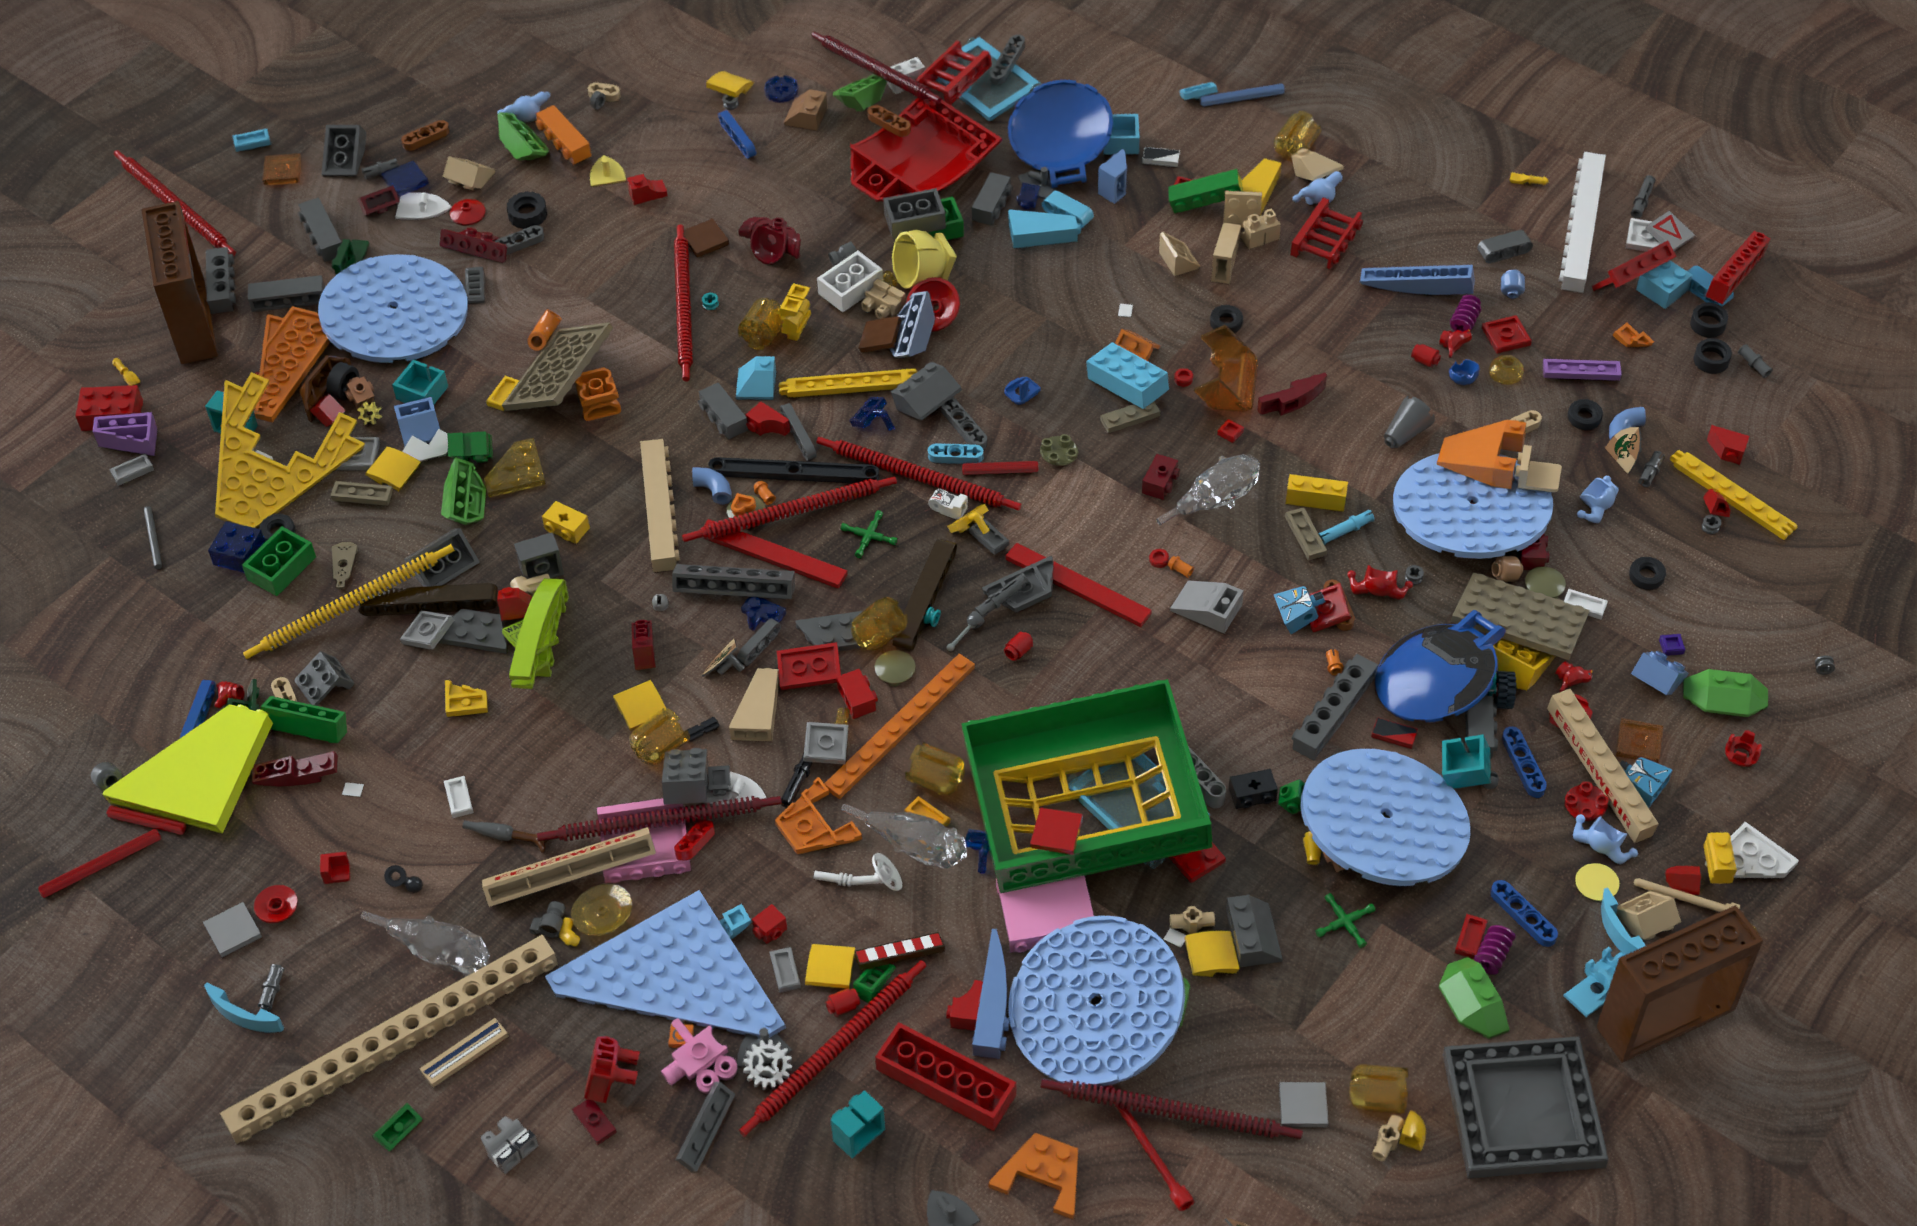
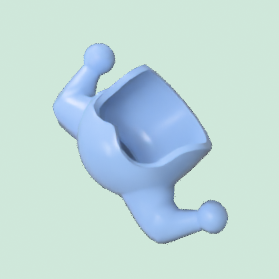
(527, 106)
(1320, 189)
(1599, 497)
(1603, 839)

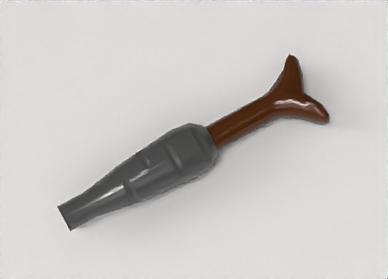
(503, 832)

